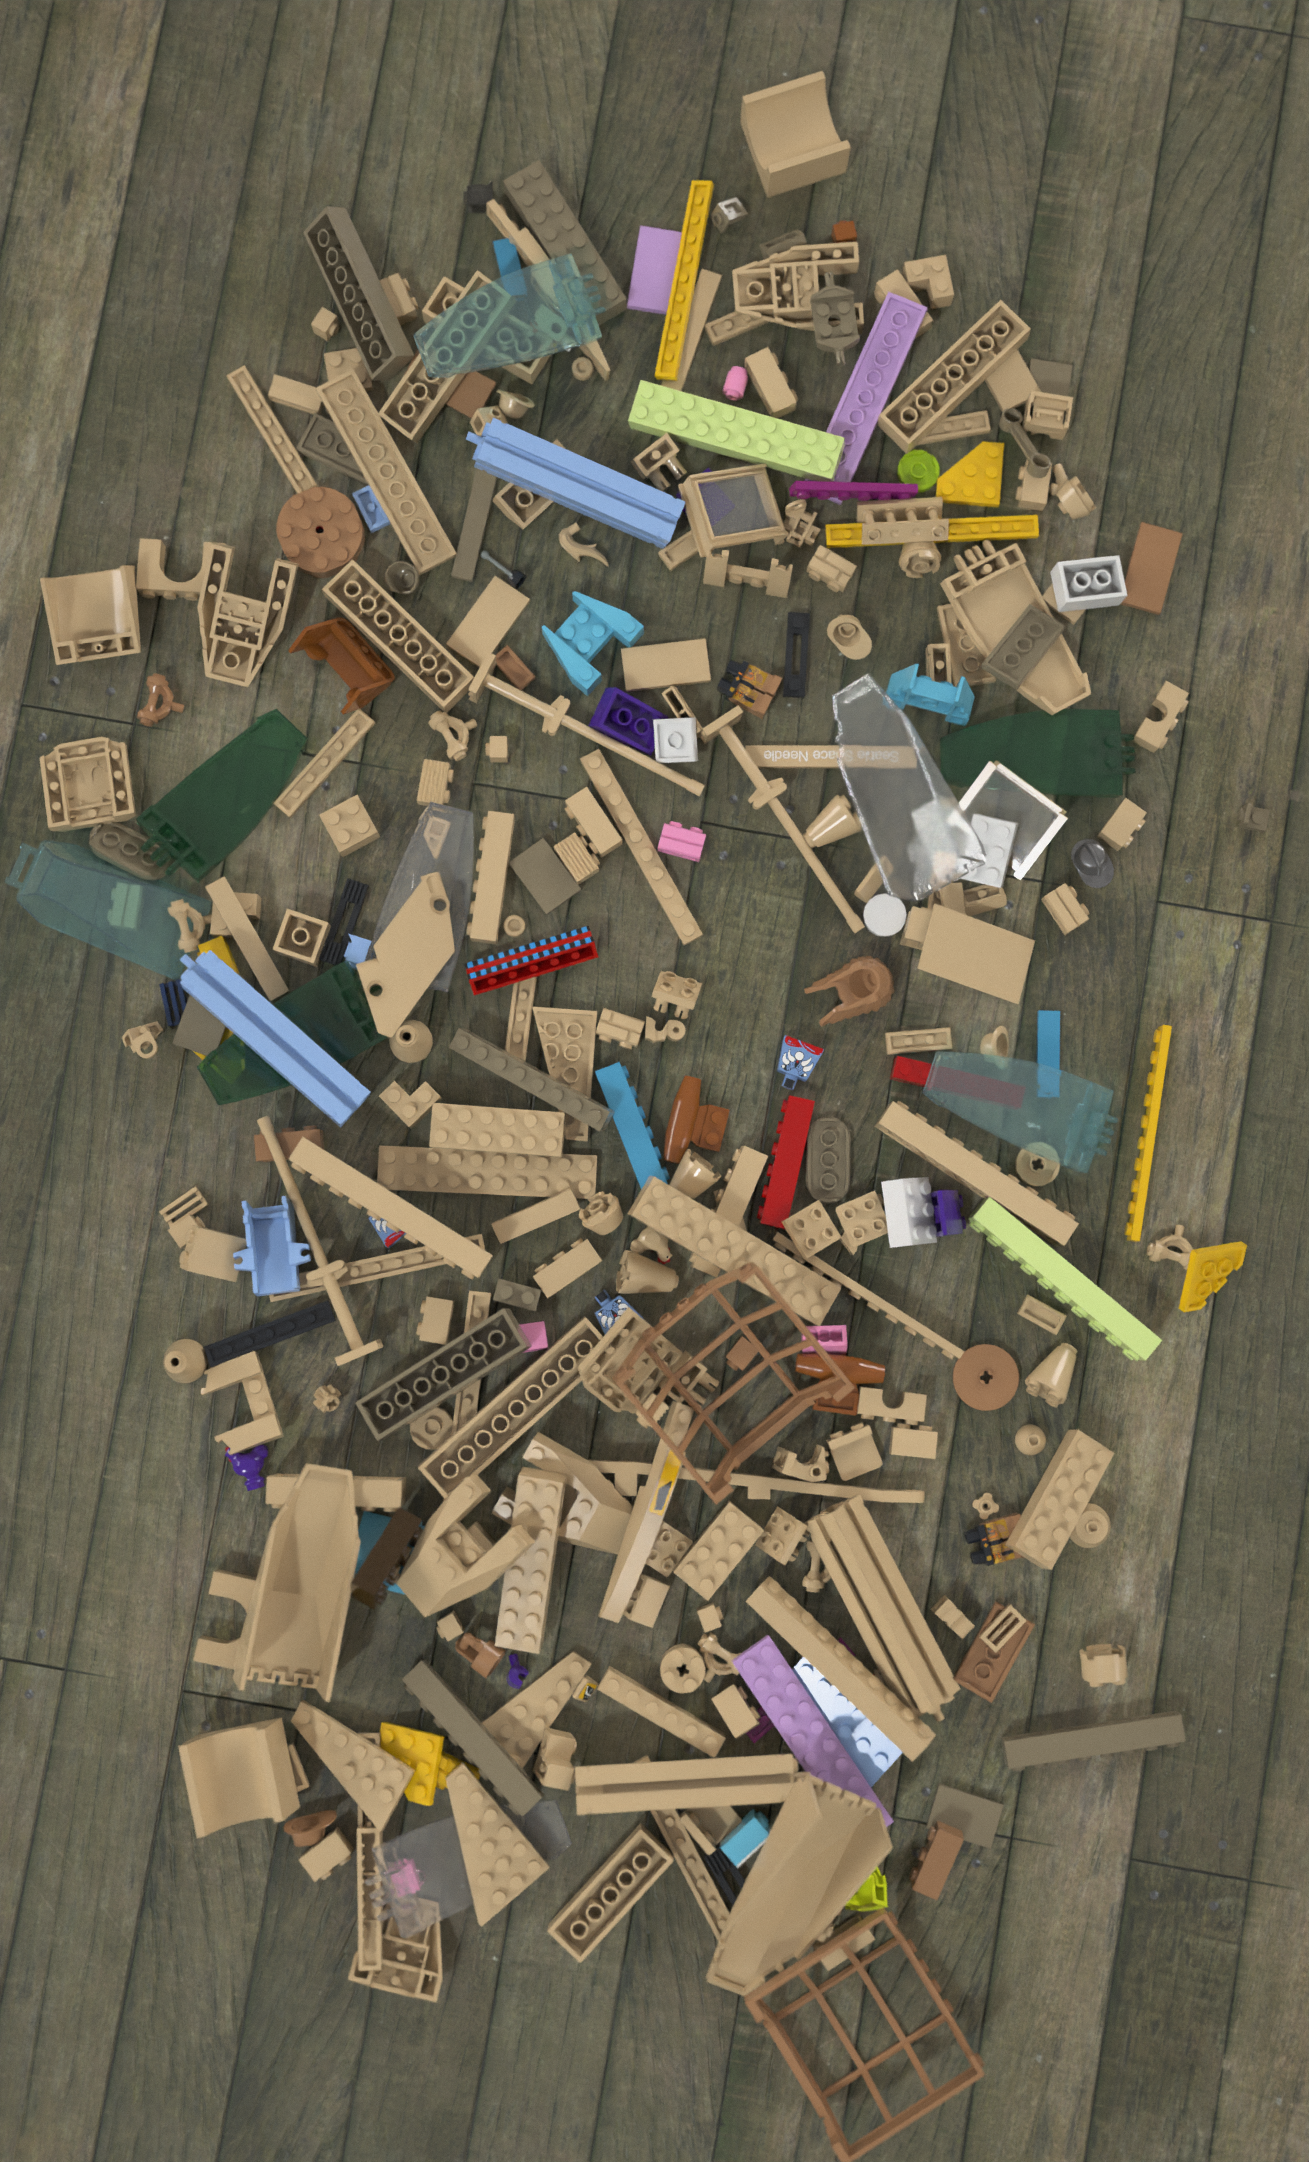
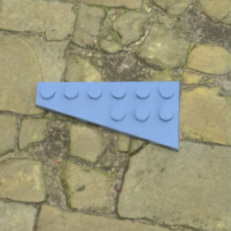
(859, 1736)

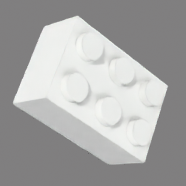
(1088, 583)
(998, 840)
(909, 1212)

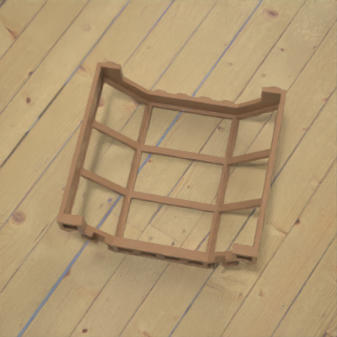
(835, 1387)
(762, 2011)

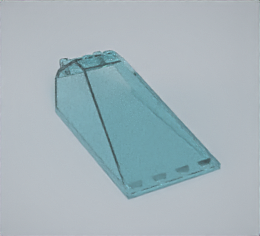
(104, 905)

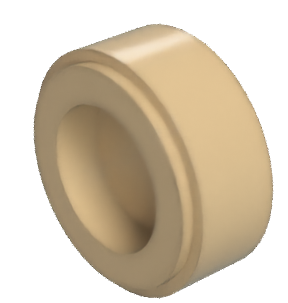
(582, 368)
(514, 926)

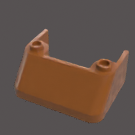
(349, 656)

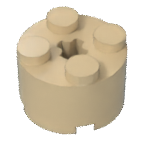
(1103, 1665)
(685, 1681)

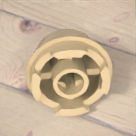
(1075, 499)
(919, 558)
(602, 1213)
(1091, 1527)

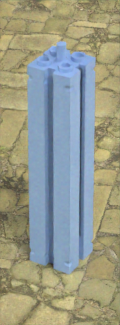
(576, 482)
(273, 1037)

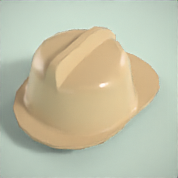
(849, 636)

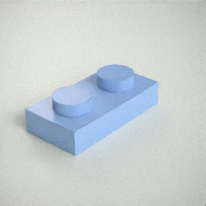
(370, 509)

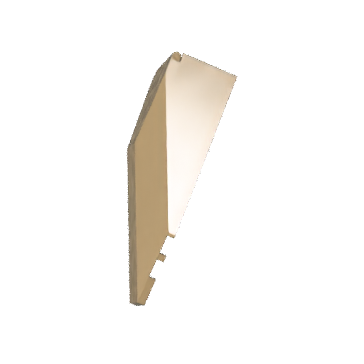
(303, 1586)
(802, 1879)

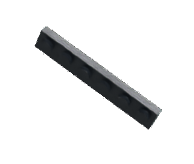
(270, 1333)

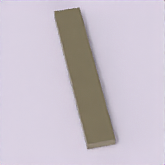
(474, 526)

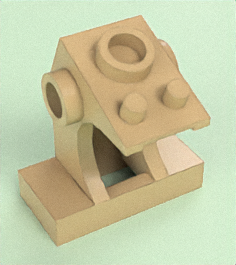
(812, 1471)

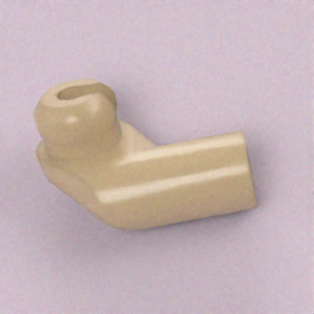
(1060, 479)

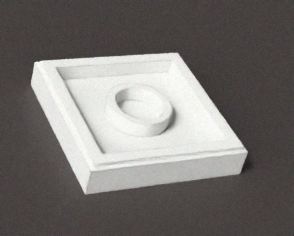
(675, 740)

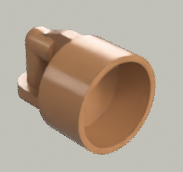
(482, 1655)

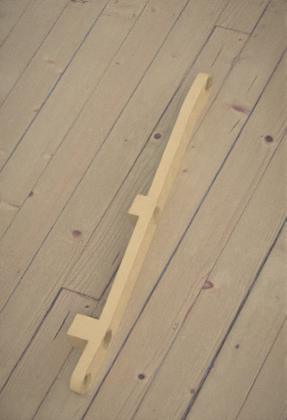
(757, 1485)

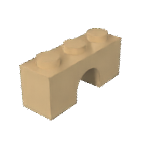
(1170, 701)
(910, 1408)

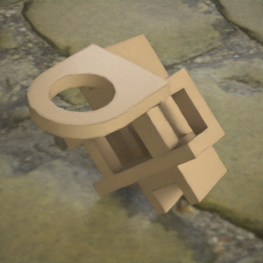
(804, 530)
(142, 1037)

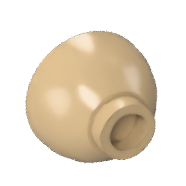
(1030, 1439)

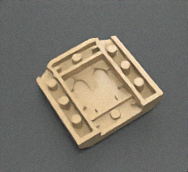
(87, 784)
(611, 1352)

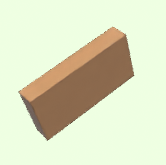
(514, 668)

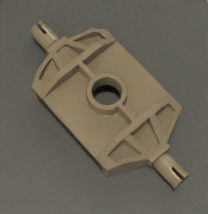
(834, 303)

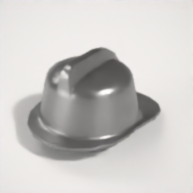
(1092, 863)

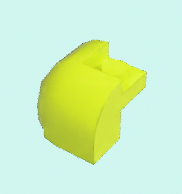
(870, 1895)

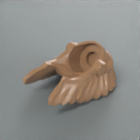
(861, 985)

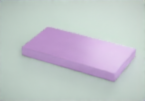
(653, 269)

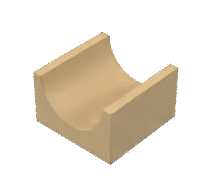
(793, 134)
(239, 1776)

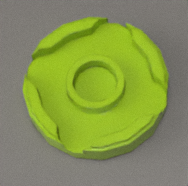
(918, 468)

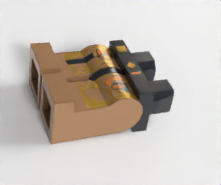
(751, 687)
(991, 1540)

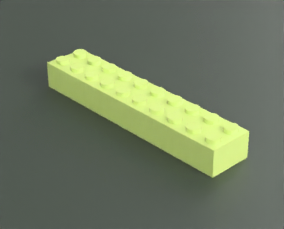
(736, 432)
(1064, 1279)

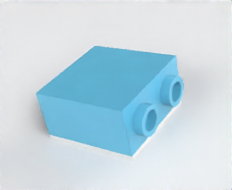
(746, 1837)

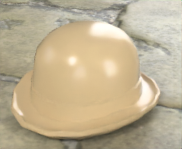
(514, 404)
(995, 1043)

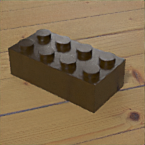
(386, 1559)

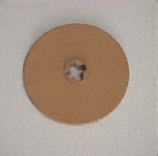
(999, 1388)

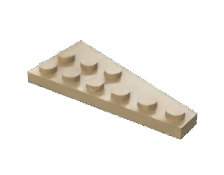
(569, 1054)
(523, 1719)
(363, 1769)

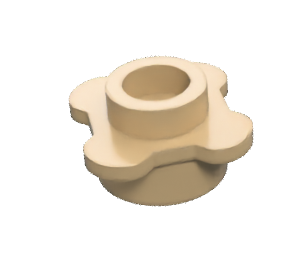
(979, 1505)

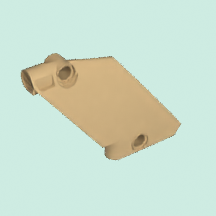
(408, 955)

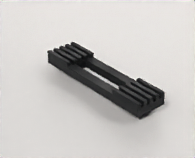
(795, 684)
(354, 893)
(720, 1862)

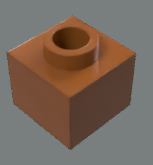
(844, 232)

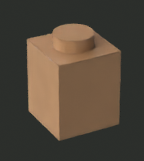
(741, 1354)

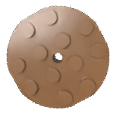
(316, 512)

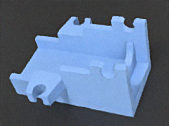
(272, 1249)

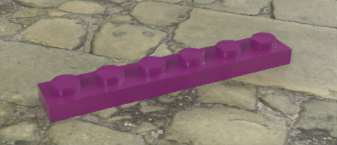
(846, 490)

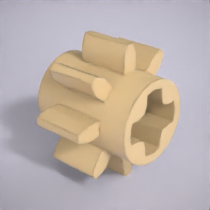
(327, 1398)

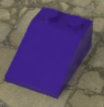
(626, 720)
(947, 1212)

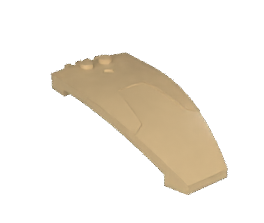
(988, 603)

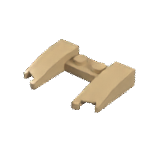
(718, 570)
(266, 1422)

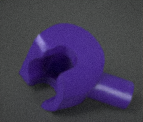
(515, 1671)

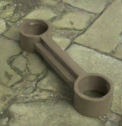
(1024, 443)

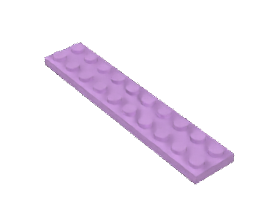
(874, 380)
(800, 1720)

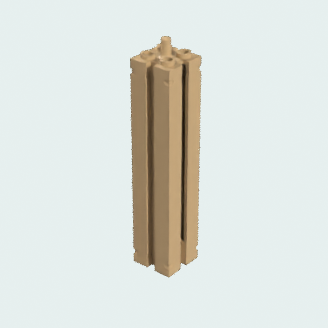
(882, 1607)
(685, 1783)

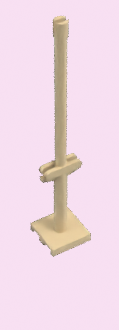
(556, 715)
(767, 793)
(327, 1273)

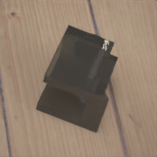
(478, 196)

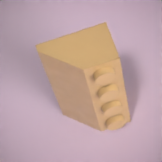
(520, 504)

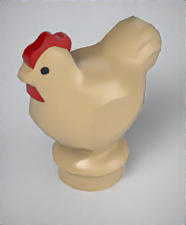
(652, 1240)

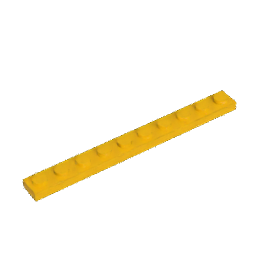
(684, 280)
(959, 531)
(1147, 1140)

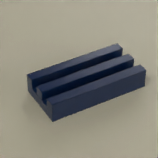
(171, 985)

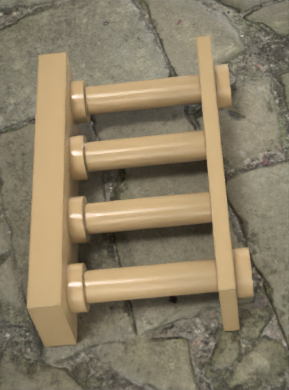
(902, 520)

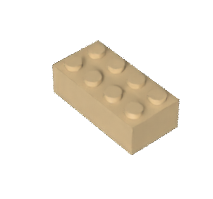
(718, 1550)

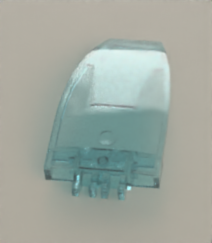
(513, 320)
(1025, 1104)

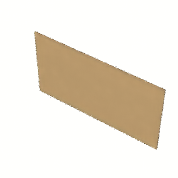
(976, 954)

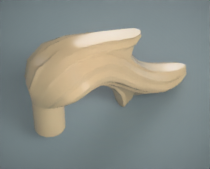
(576, 549)

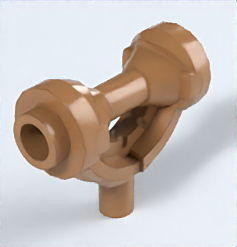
(157, 686)

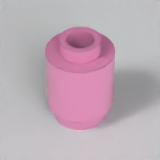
(735, 383)

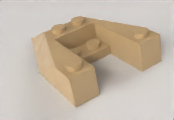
(783, 283)
(237, 628)
(592, 1508)
(449, 1561)

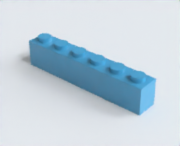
(630, 1123)

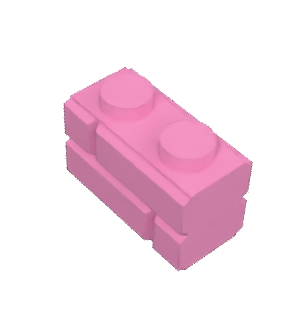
(681, 841)

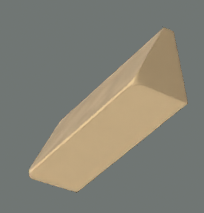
(869, 885)
(983, 899)

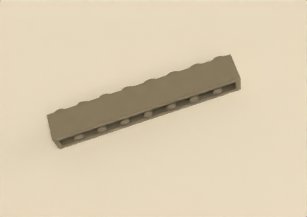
(531, 1079)
(473, 1738)
(1092, 1740)

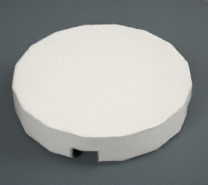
(884, 915)

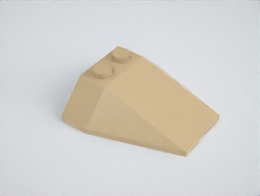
(408, 1965)

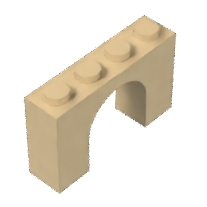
(151, 576)
(232, 1586)

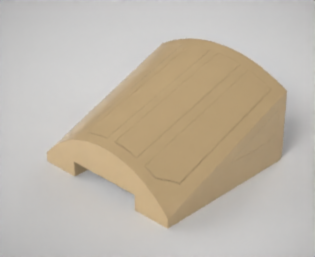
(93, 615)

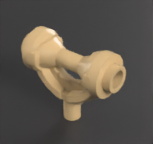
(456, 748)
(180, 912)
(1159, 1248)
(815, 1579)
(710, 1646)

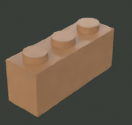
(288, 1142)
(936, 1859)

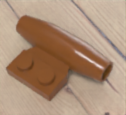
(692, 1122)
(854, 1368)

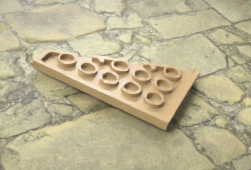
(494, 1849)

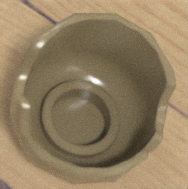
(402, 577)

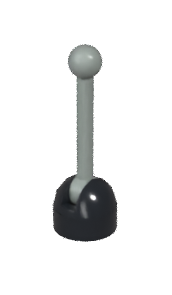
(515, 577)

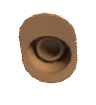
(309, 1829)

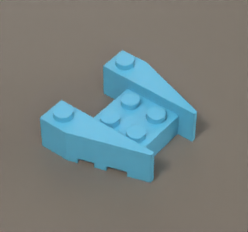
(586, 634)
(938, 697)

